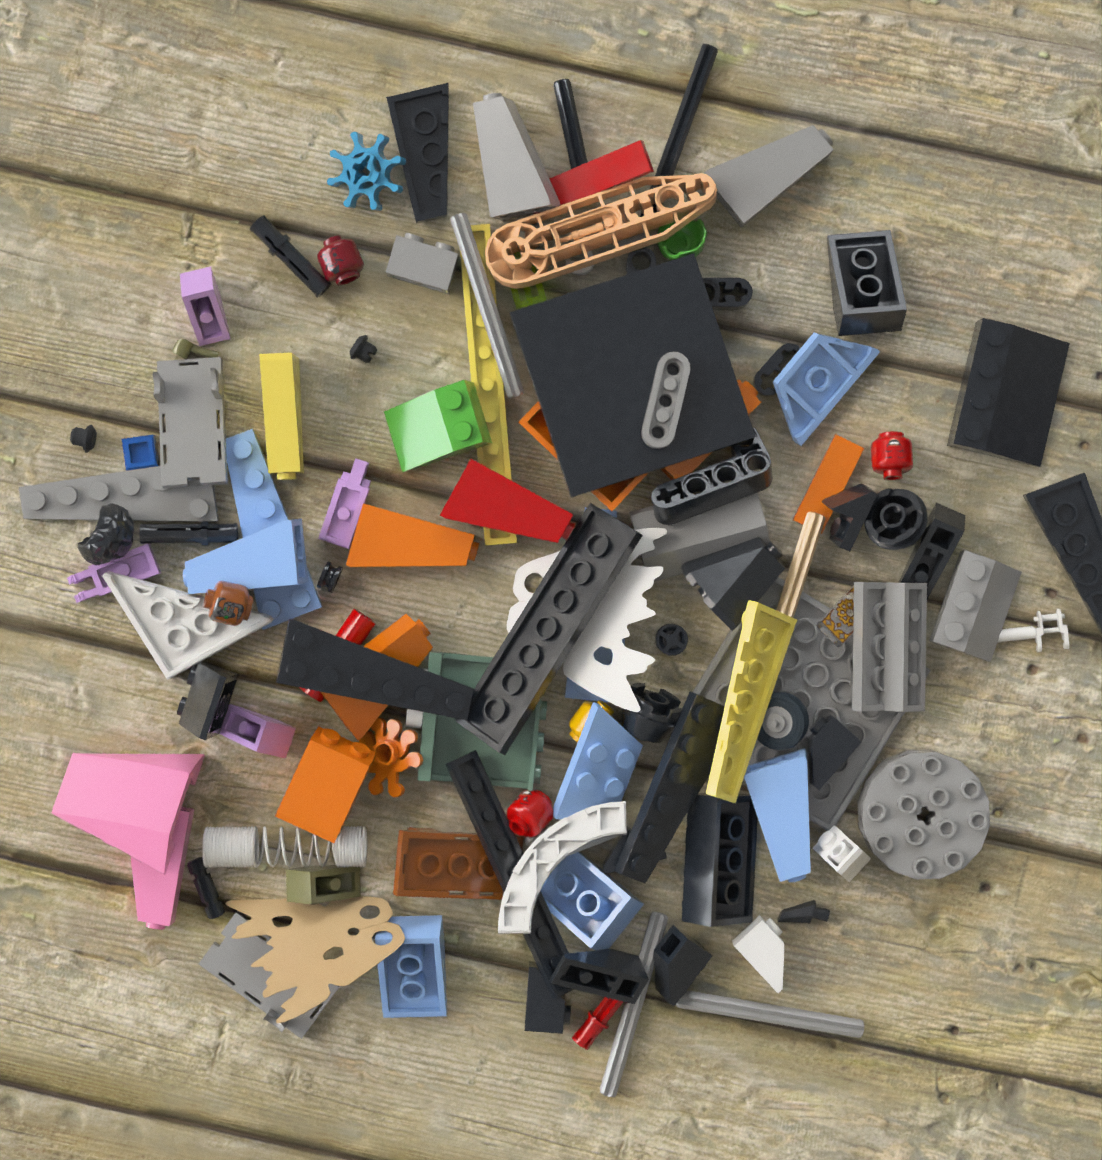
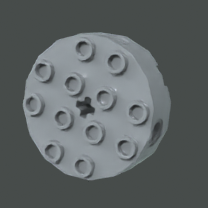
(955, 820)

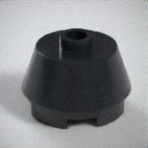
(896, 519)
(656, 715)

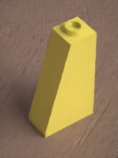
(282, 414)

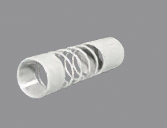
(240, 847)

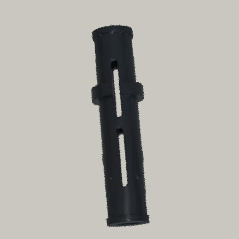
(290, 256)
(188, 533)

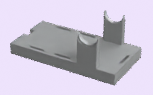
(189, 399)
(234, 961)

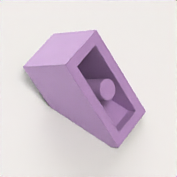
(204, 306)
(257, 731)

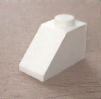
(763, 950)

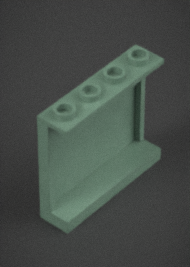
(447, 740)

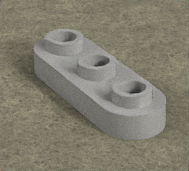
(672, 387)

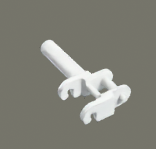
(1030, 632)

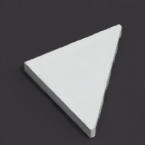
(176, 623)

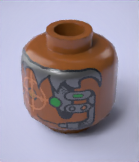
(228, 603)

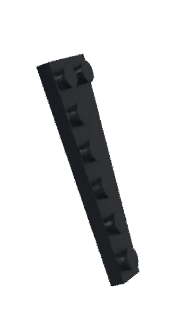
(1075, 533)
(343, 668)
(674, 786)

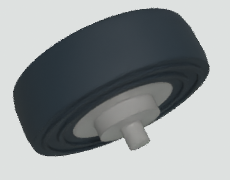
(784, 722)

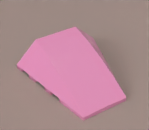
(128, 800)

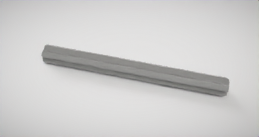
(487, 305)
(631, 1012)
(771, 1014)

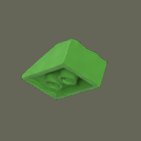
(438, 425)

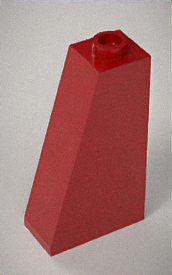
(502, 505)

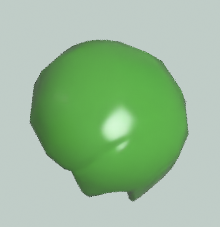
(685, 241)

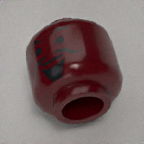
(340, 260)

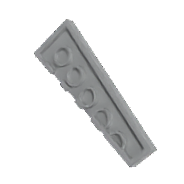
(133, 489)

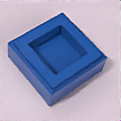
(140, 452)

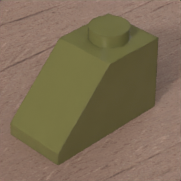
(323, 884)

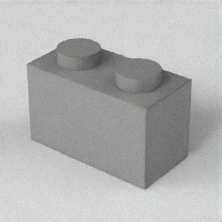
(422, 263)

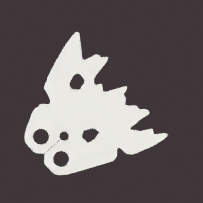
(607, 626)

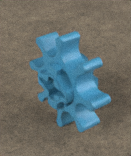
(376, 163)

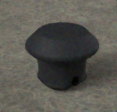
(362, 348)
(84, 437)

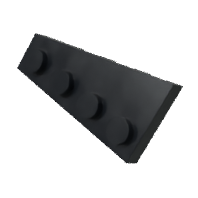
(421, 134)

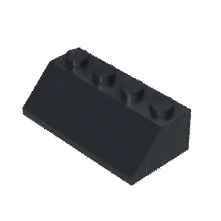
(719, 861)

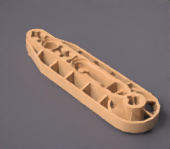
(617, 218)

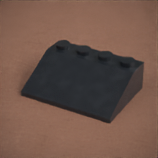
(1008, 392)

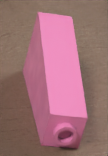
(159, 893)

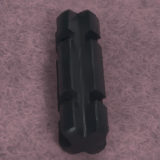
(206, 888)

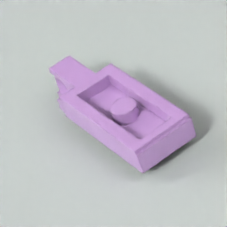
(346, 506)

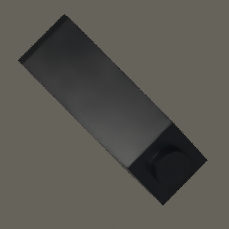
(934, 547)
(602, 973)

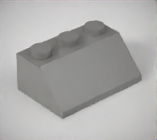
(975, 605)

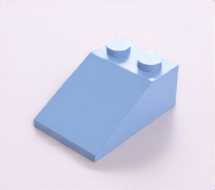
(589, 901)
(415, 974)

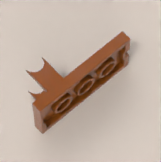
(435, 863)

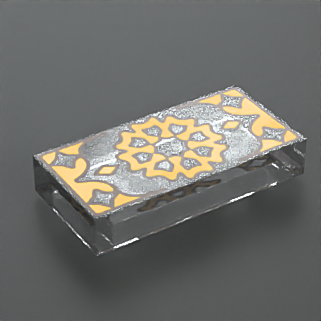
(838, 621)

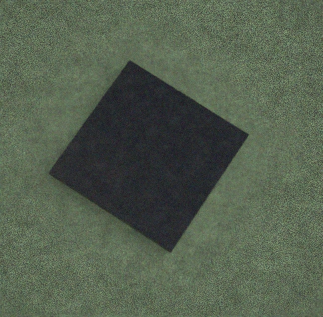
(596, 365)

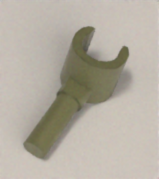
(184, 347)

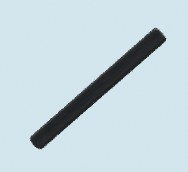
(686, 113)

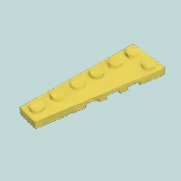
(753, 679)

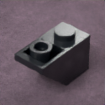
(678, 963)

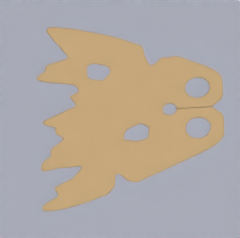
(314, 930)

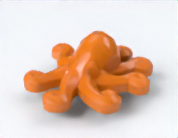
(390, 755)

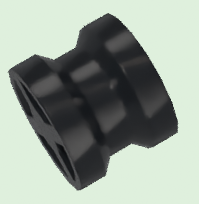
(675, 642)

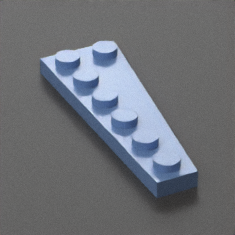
(257, 509)

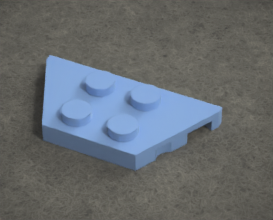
(818, 380)
(598, 765)

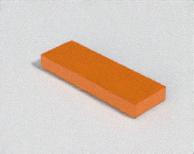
(829, 478)

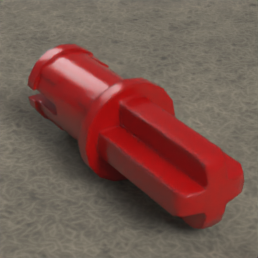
(596, 1022)

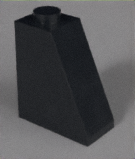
(735, 577)

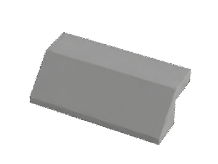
(701, 534)
(889, 646)

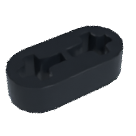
(770, 366)

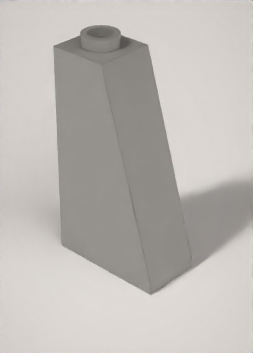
(510, 163)
(762, 175)

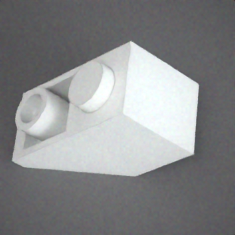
(841, 853)

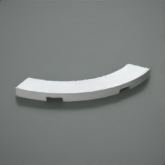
(545, 855)

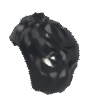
(111, 536)

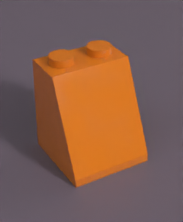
(326, 784)

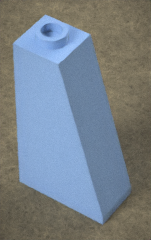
(256, 561)
(782, 806)

